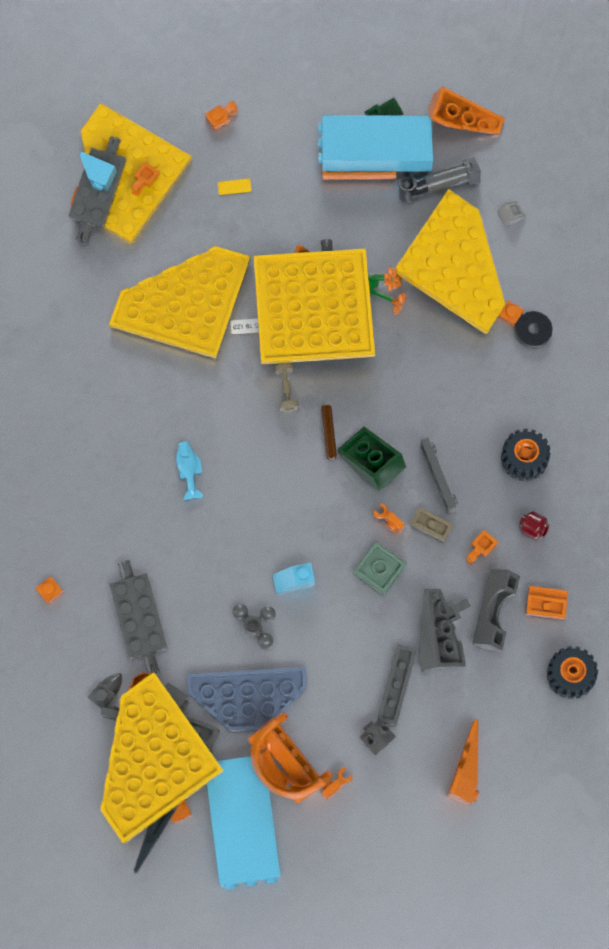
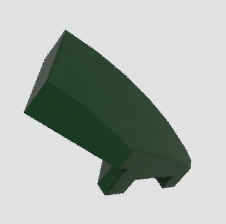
(389, 108)

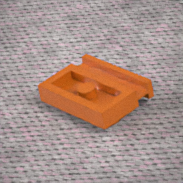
(546, 602)

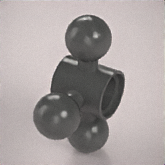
(267, 614)

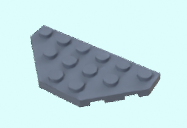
(247, 697)

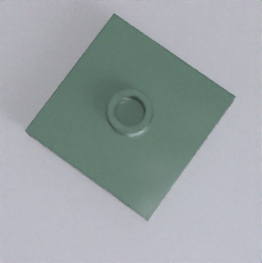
(379, 568)

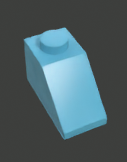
(99, 172)
(294, 578)

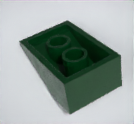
(372, 458)

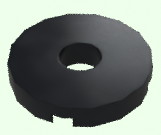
(536, 319)

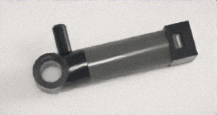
(413, 186)

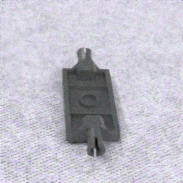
(91, 205)
(138, 616)

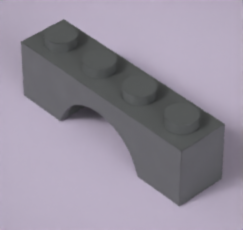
(499, 588)

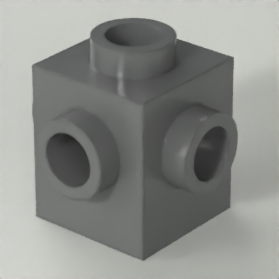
(377, 736)

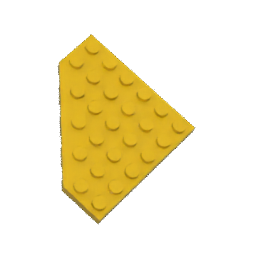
(138, 146)
(455, 264)
(186, 302)
(152, 760)

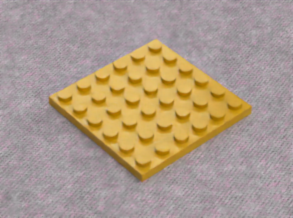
(313, 306)

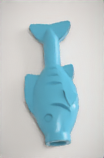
(188, 465)

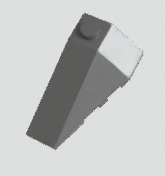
(438, 641)

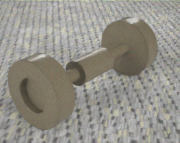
(284, 369)

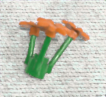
(390, 279)

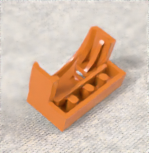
(294, 764)

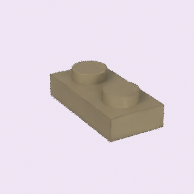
(431, 524)

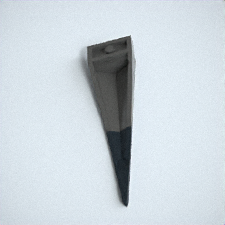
(208, 735)

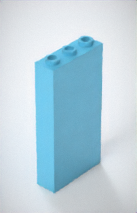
(375, 143)
(242, 826)

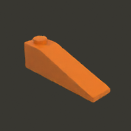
(460, 113)
(466, 774)

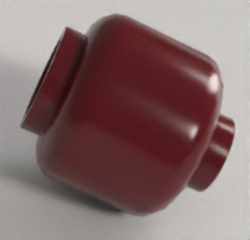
(534, 525)

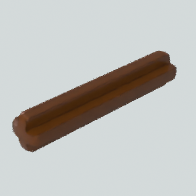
(329, 435)

